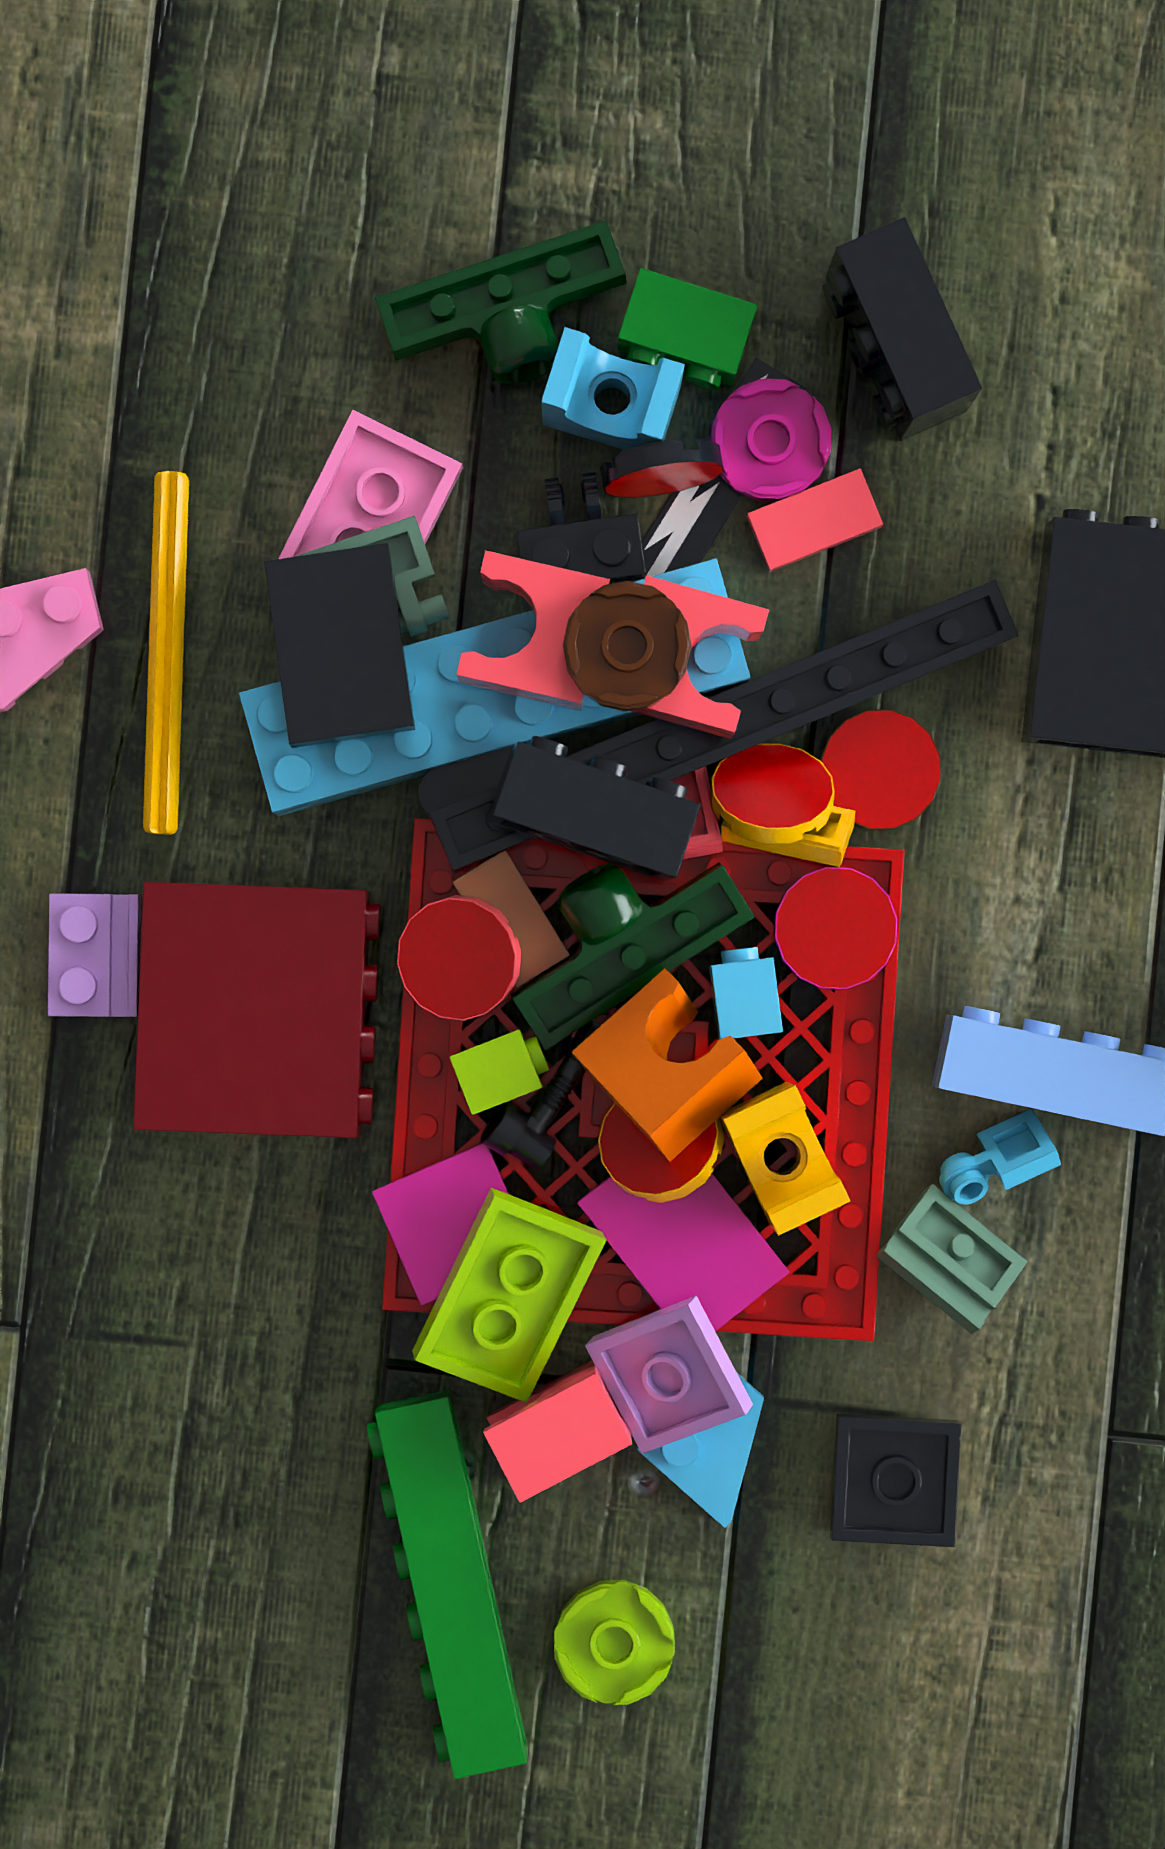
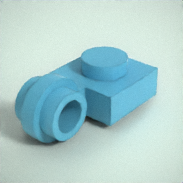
(1011, 1150)

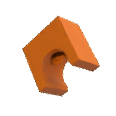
(663, 1097)

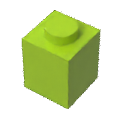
(499, 1070)

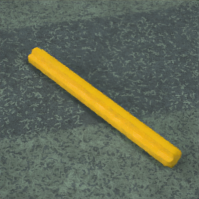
(166, 653)

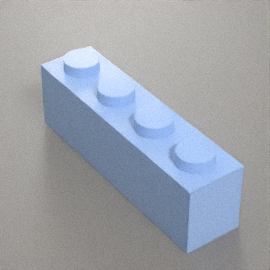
(1051, 1072)

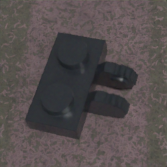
(593, 547)

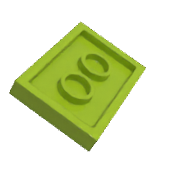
(508, 1295)

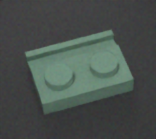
(951, 1259)

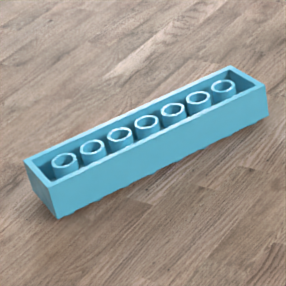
(454, 717)

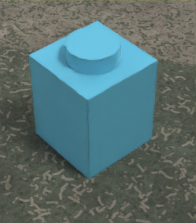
(745, 994)

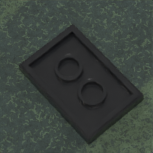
(339, 645)

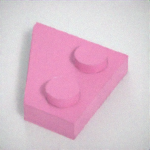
(42, 627)

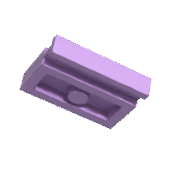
(94, 955)

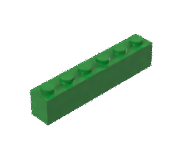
(450, 1584)

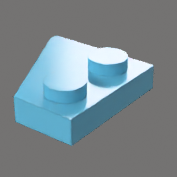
(712, 1462)

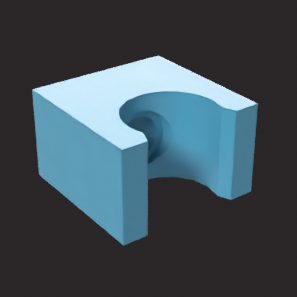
(584, 371)

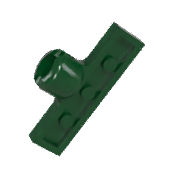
(505, 302)
(625, 944)

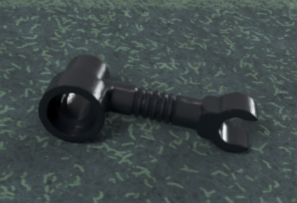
(525, 1133)

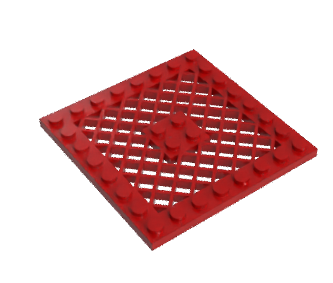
(843, 1291)

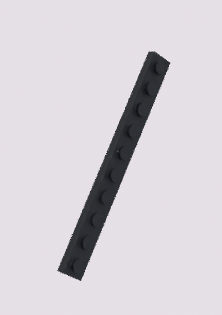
(768, 706)

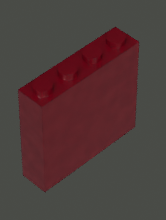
(255, 1010)

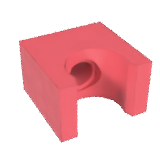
(706, 616)
(540, 667)
(557, 1431)

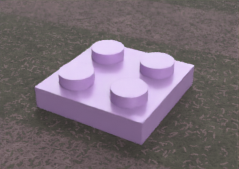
(669, 1375)

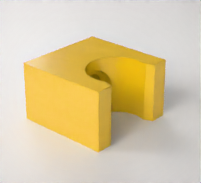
(804, 1189)

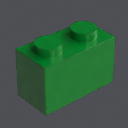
(686, 326)

